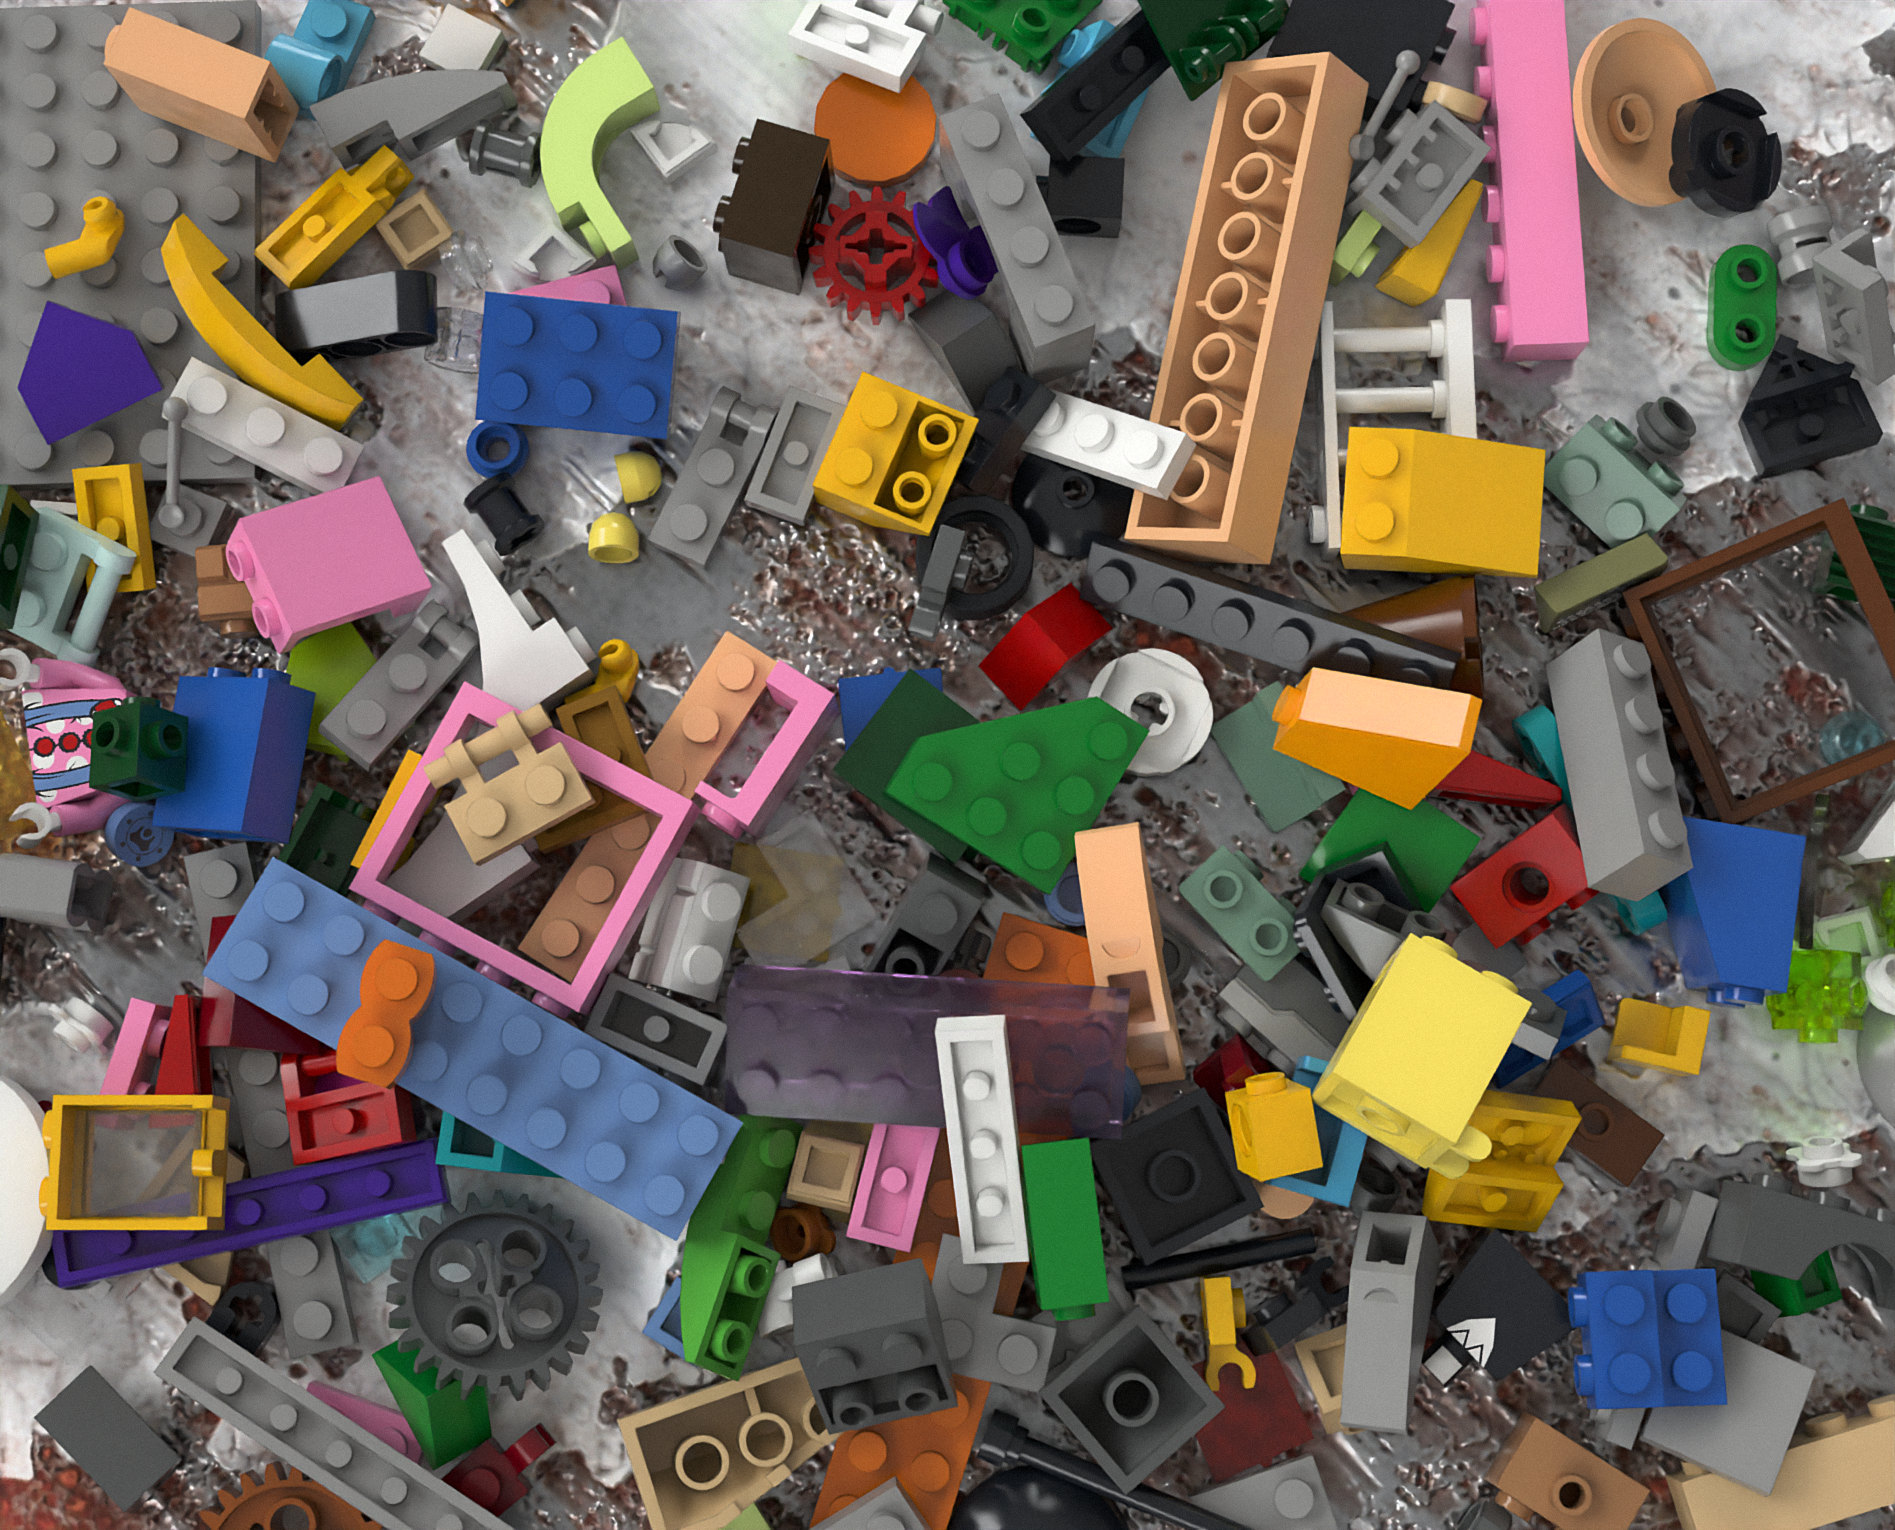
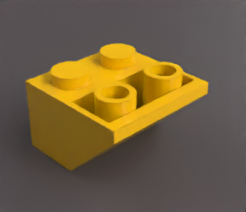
(893, 457)

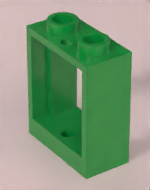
(1064, 1228)

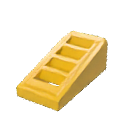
(1419, 271)

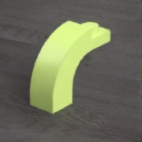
(583, 120)

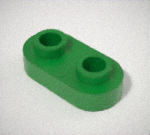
(1741, 304)

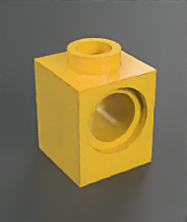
(1273, 1127)

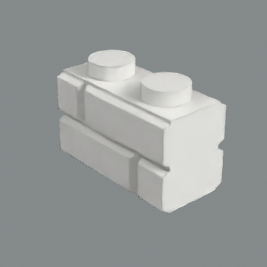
(690, 929)

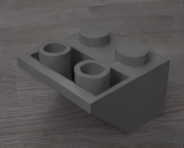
(873, 1346)

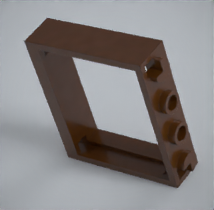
(1690, 734)

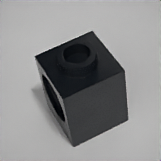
(1085, 196)

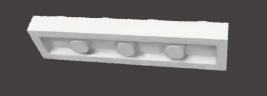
(983, 1138)

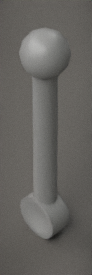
(1362, 145)
(172, 512)

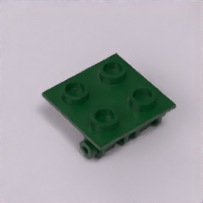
(1209, 33)

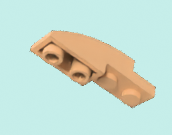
(1128, 945)

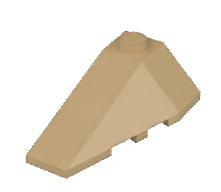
(722, 1446)

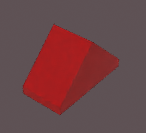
(1044, 646)

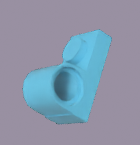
(322, 50)

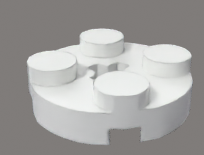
(1182, 700)

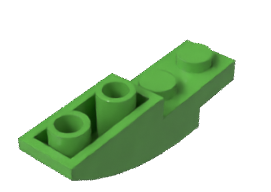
(724, 1251)

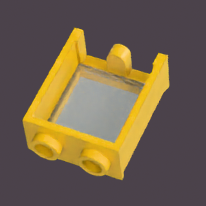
(136, 1162)

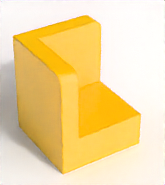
(1659, 1036)

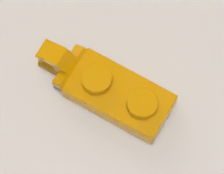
(333, 219)

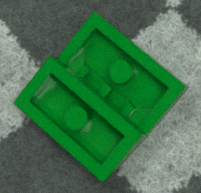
(1423, 840)

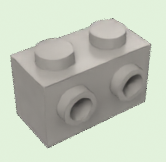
(659, 1030)

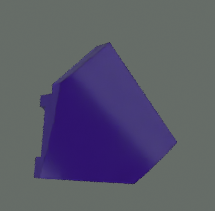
(82, 371)

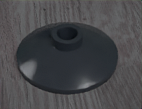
(1061, 523)

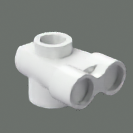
(777, 1310)

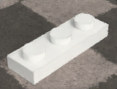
(265, 430)
(1111, 445)

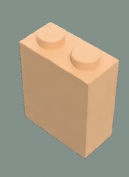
(201, 84)

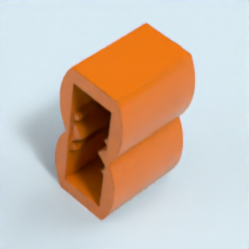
(393, 996)

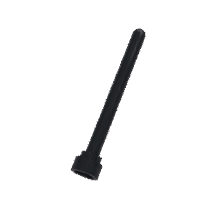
(1009, 1443)

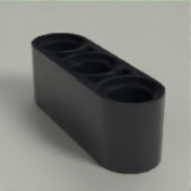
(358, 316)

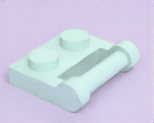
(54, 578)

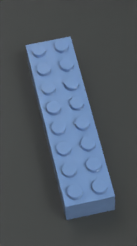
(484, 1053)

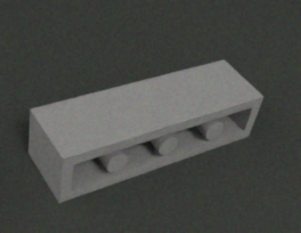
(1618, 766)

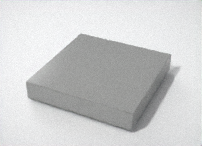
(1750, 1433)

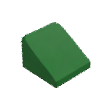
(1813, 1290)

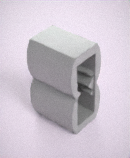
(54, 892)

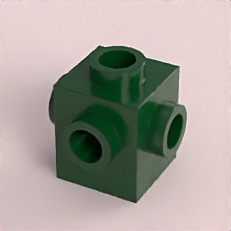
(138, 750)

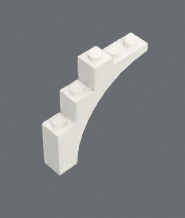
(521, 670)

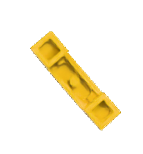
(242, 341)

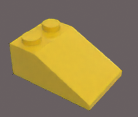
(1441, 504)

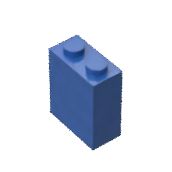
(241, 756)

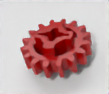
(853, 252)

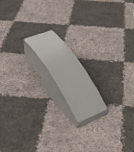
(411, 108)

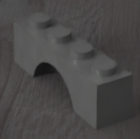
(1782, 1234)

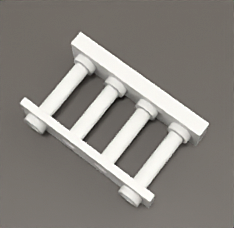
(1447, 398)

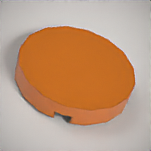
(876, 131)

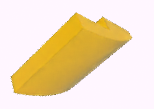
(1518, 1177)

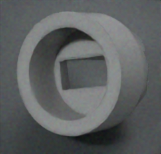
(679, 262)

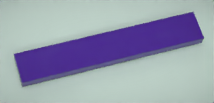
(266, 1212)

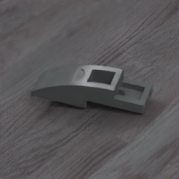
(1375, 928)

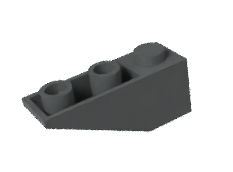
(927, 920)

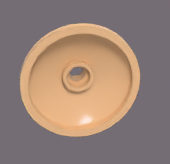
(1629, 102)

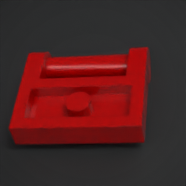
(341, 1119)

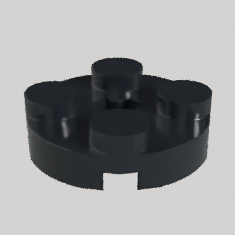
(1698, 158)

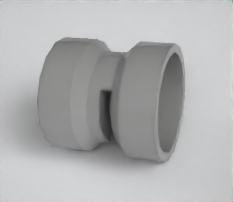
(1800, 237)

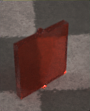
(1255, 1420)

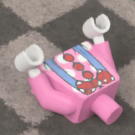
(59, 741)

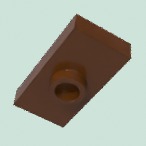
(1609, 1132)

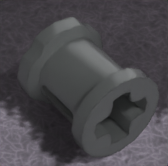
(505, 153)

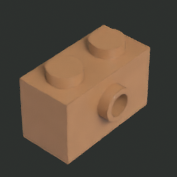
(1561, 1481)

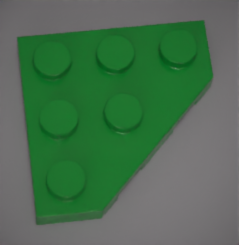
(1021, 782)

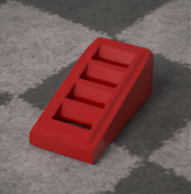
(1495, 783)
(184, 1065)

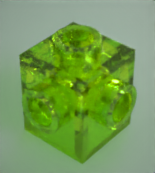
(1821, 996)

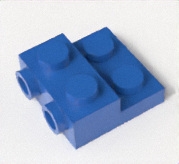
(1648, 1339)

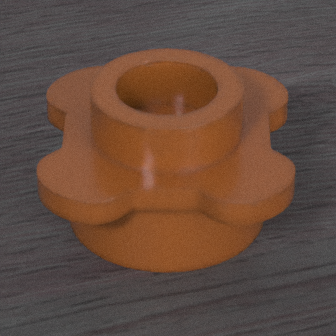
(801, 1232)

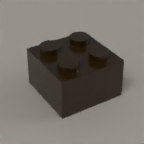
(775, 205)

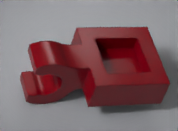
(495, 1476)

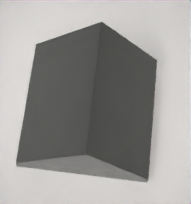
(1131, 1399)

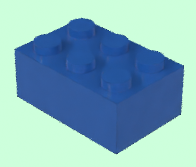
(577, 365)

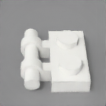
(864, 43)

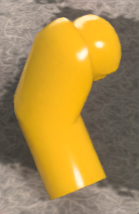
(96, 243)
(617, 667)

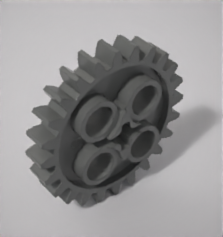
(437, 1306)

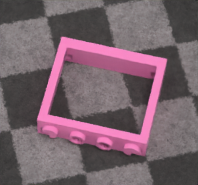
(496, 963)

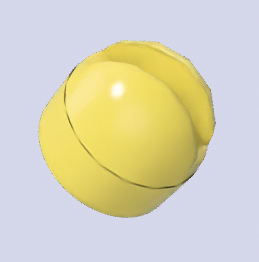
(638, 475)
(613, 539)

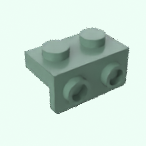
(1613, 484)
(1243, 911)

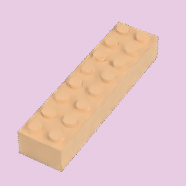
(1251, 304)

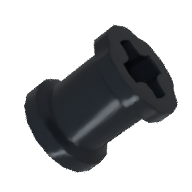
(504, 513)

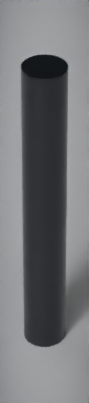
(1219, 1259)

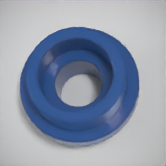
(487, 434)

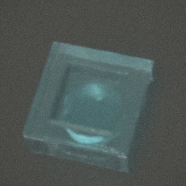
(373, 1244)

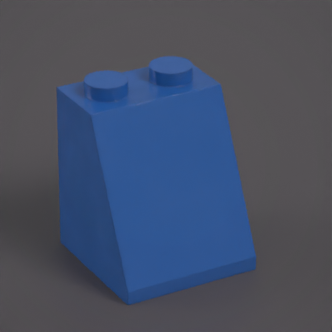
(1735, 911)

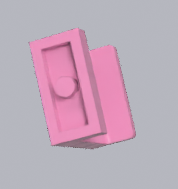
(326, 562)
(811, 717)

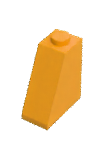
(1376, 731)

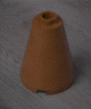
(1440, 615)

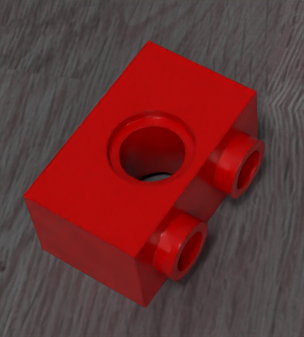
(1494, 888)

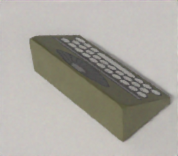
(1597, 582)

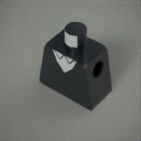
(1493, 1312)

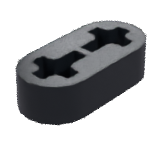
(228, 1315)

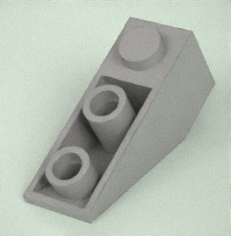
(1387, 1319)

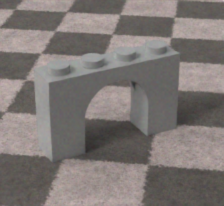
(996, 186)

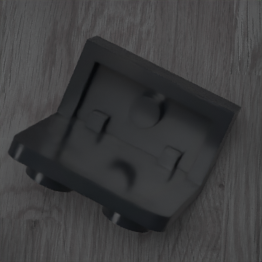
(1343, 980)

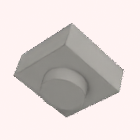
(202, 525)

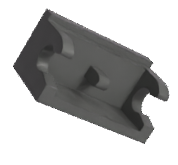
(109, 1440)

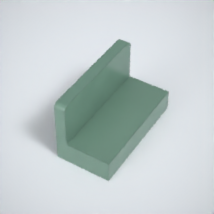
(1276, 783)

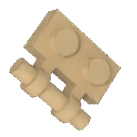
(517, 802)

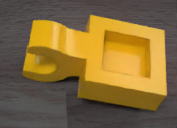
(1221, 1313)

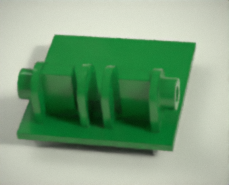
(1027, 25)

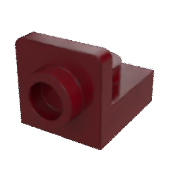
(1229, 1068)

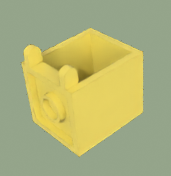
(1423, 1055)

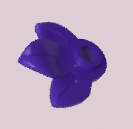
(961, 252)

